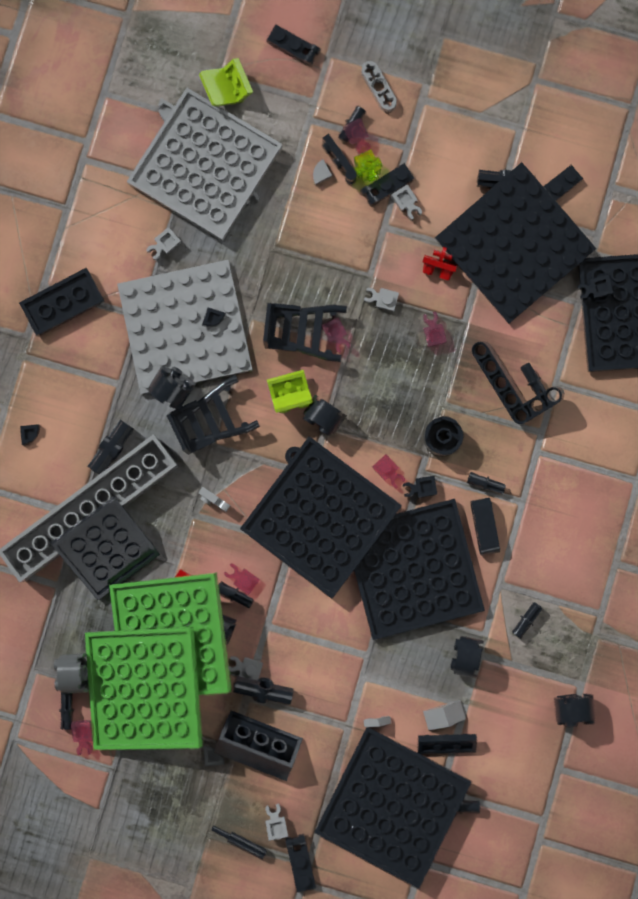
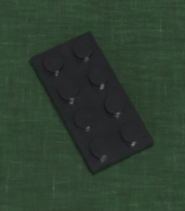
(61, 302)

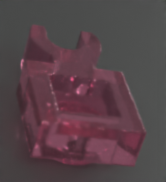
(356, 134)
(335, 332)
(433, 333)
(386, 469)
(244, 580)
(83, 734)

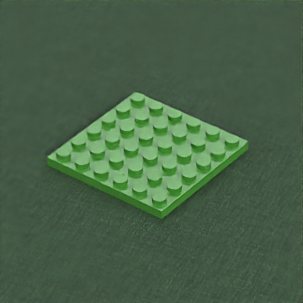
(177, 604)
(143, 689)

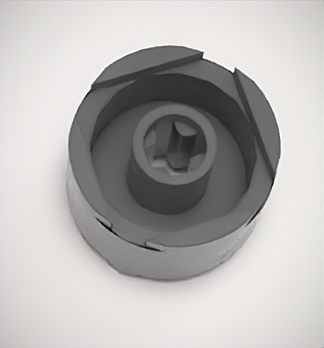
(71, 673)

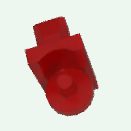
(447, 267)

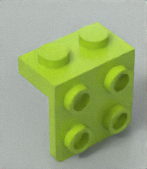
(226, 84)
(289, 391)

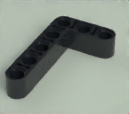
(510, 388)

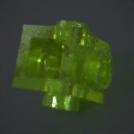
(367, 166)

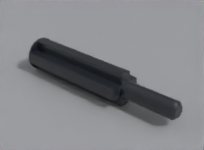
(242, 843)

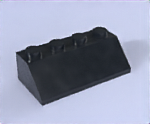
(258, 745)

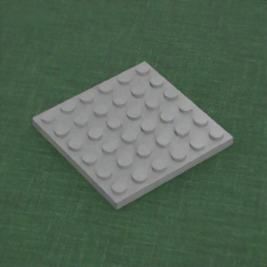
(204, 164)
(167, 330)

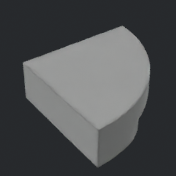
(165, 109)
(321, 172)
(377, 722)

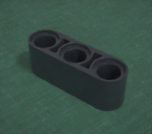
(485, 526)

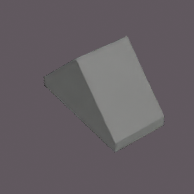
(444, 715)

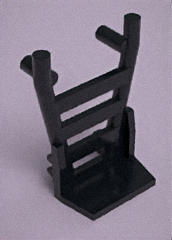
(287, 312)
(188, 411)

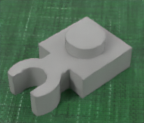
(405, 200)
(165, 242)
(385, 298)
(209, 497)
(248, 669)
(276, 826)

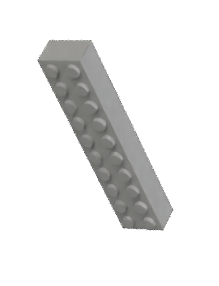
(124, 480)

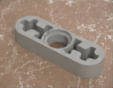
(376, 72)

